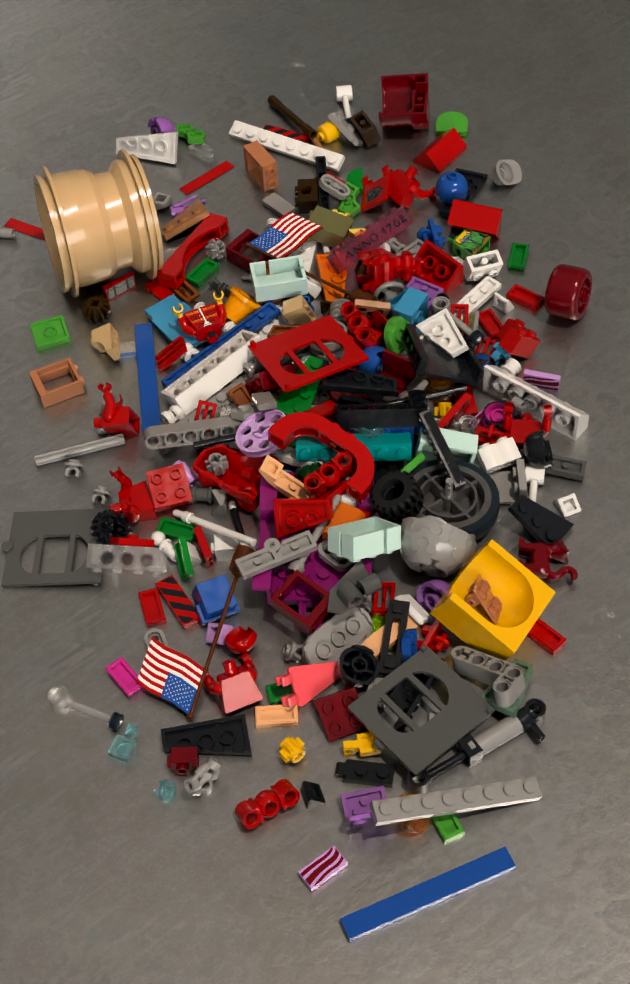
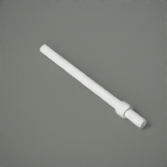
(189, 518)

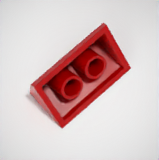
(441, 151)
(475, 218)
(440, 267)

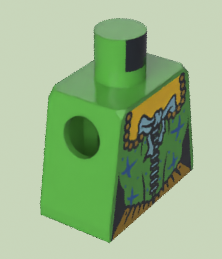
(469, 243)

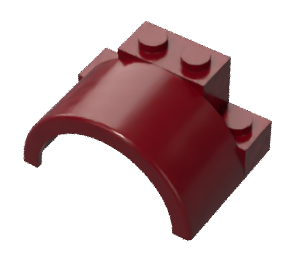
(405, 101)

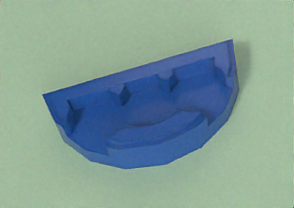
(409, 643)

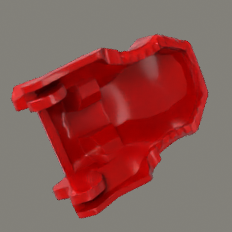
(240, 480)

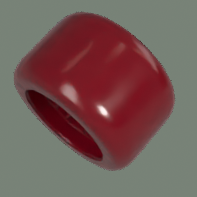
(568, 292)

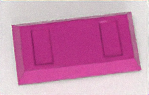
(124, 676)

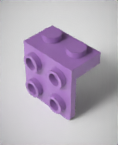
(357, 806)

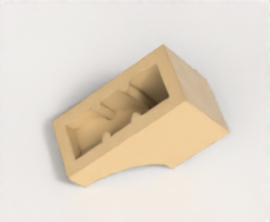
(298, 311)
(106, 340)

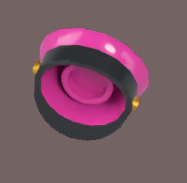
(494, 414)

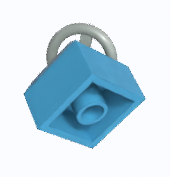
(408, 302)

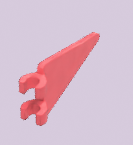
(307, 681)

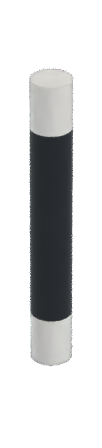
(236, 519)

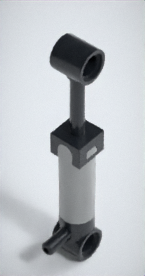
(473, 748)

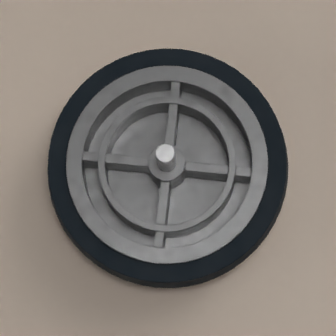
(468, 508)

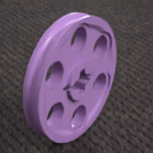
(258, 433)

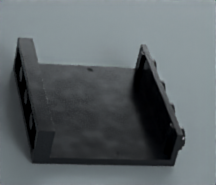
(434, 362)

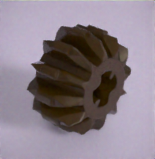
(96, 308)

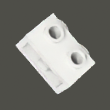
(482, 265)

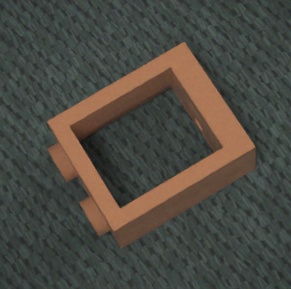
(260, 166)
(53, 372)

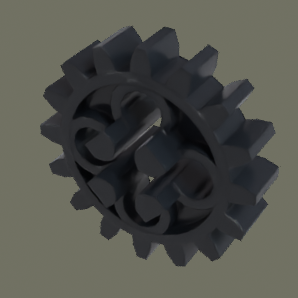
(102, 526)

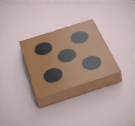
(367, 307)

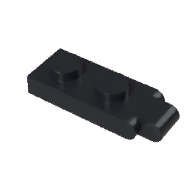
(366, 773)

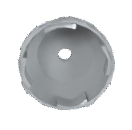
(435, 546)

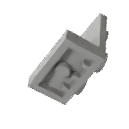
(511, 483)

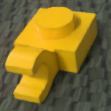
(363, 744)

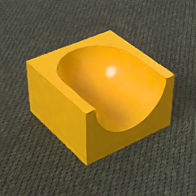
(518, 589)

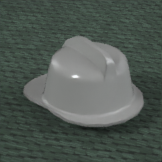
(506, 172)

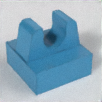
(499, 354)

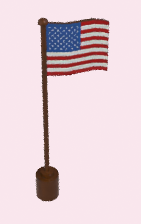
(286, 237)
(175, 674)

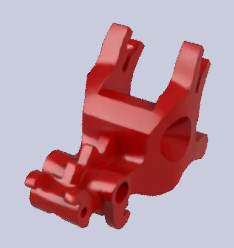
(385, 267)

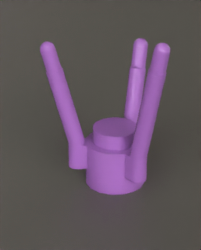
(178, 207)

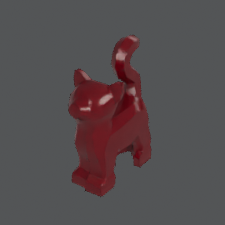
(540, 559)

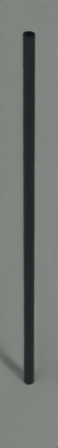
(429, 396)

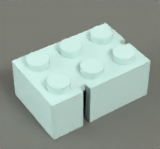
(284, 280)
(461, 444)
(364, 538)

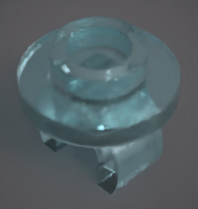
(166, 791)

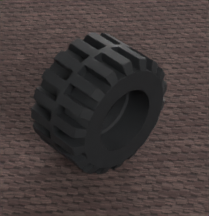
(391, 486)

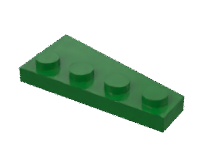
(303, 397)

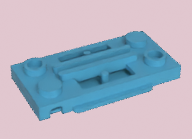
(166, 322)

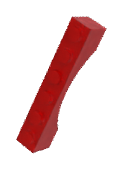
(173, 270)

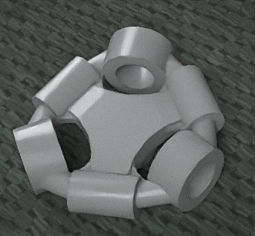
(202, 776)

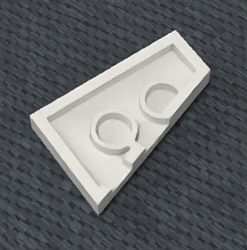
(444, 333)

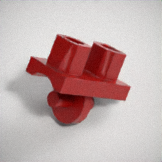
(489, 435)
(434, 637)

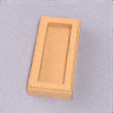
(276, 716)

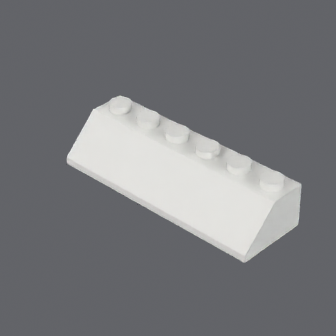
(212, 372)
(565, 417)

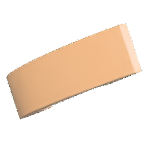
(281, 480)
(375, 640)

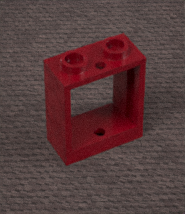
(236, 248)
(264, 382)
(315, 617)

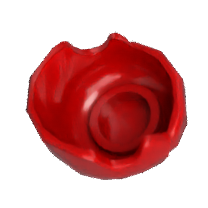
(241, 640)

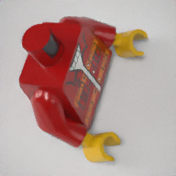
(203, 322)

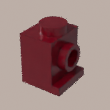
(183, 760)

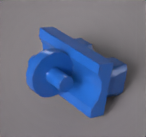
(432, 233)

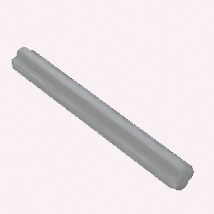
(79, 449)

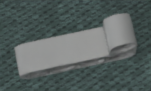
(504, 677)

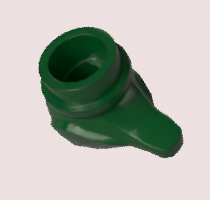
(303, 471)

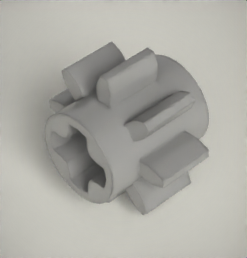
(215, 249)
(217, 464)

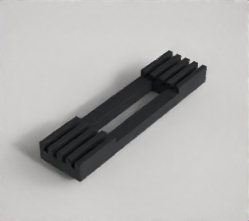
(397, 611)

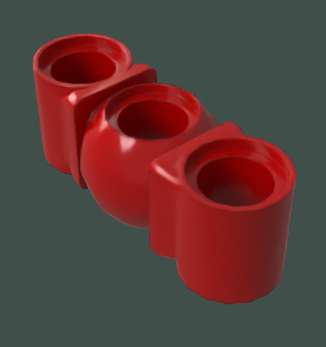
(358, 324)
(335, 468)
(267, 803)

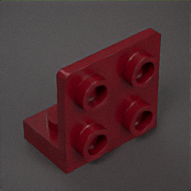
(398, 368)
(335, 716)

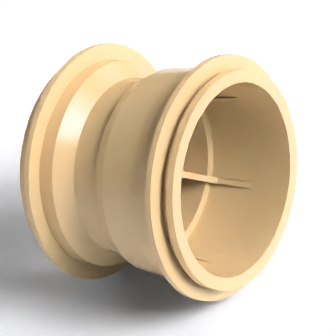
(99, 222)

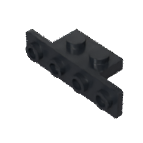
(408, 697)

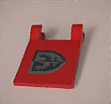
(375, 192)

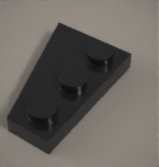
(539, 521)

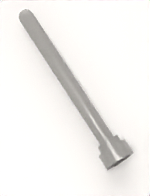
(299, 563)

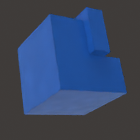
(211, 599)

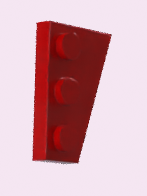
(300, 513)

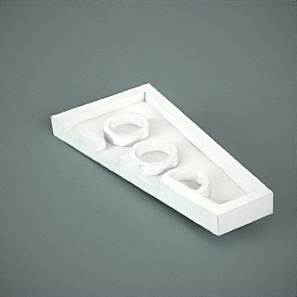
(154, 147)

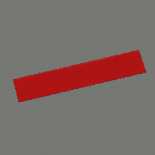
(207, 177)
(25, 228)

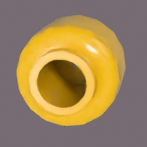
(327, 132)

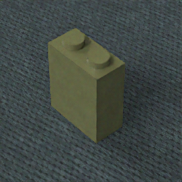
(335, 226)

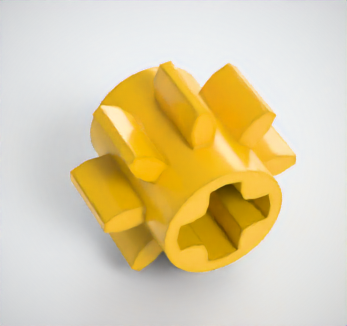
(442, 409)
(292, 749)

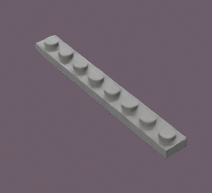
(455, 800)

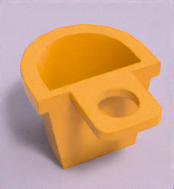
(240, 305)

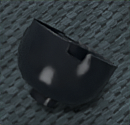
(537, 450)
(357, 666)

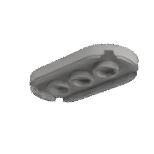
(337, 635)

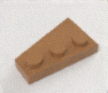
(184, 220)

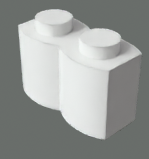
(498, 455)

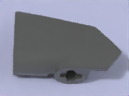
(352, 589)

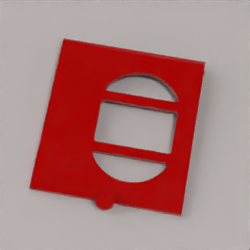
(273, 349)

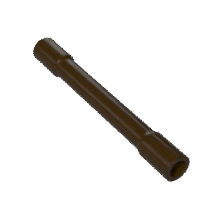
(306, 128)

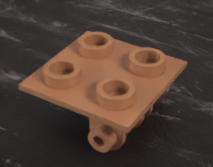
(481, 593)

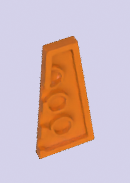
(328, 274)

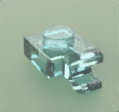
(125, 745)

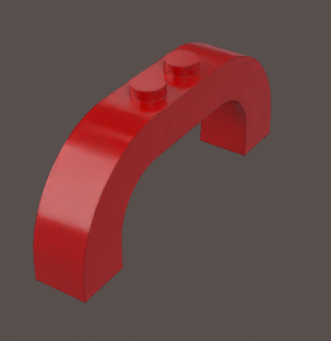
(333, 436)

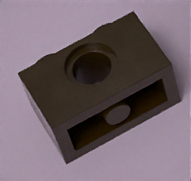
(365, 128)
(307, 195)

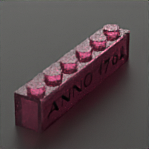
(370, 239)

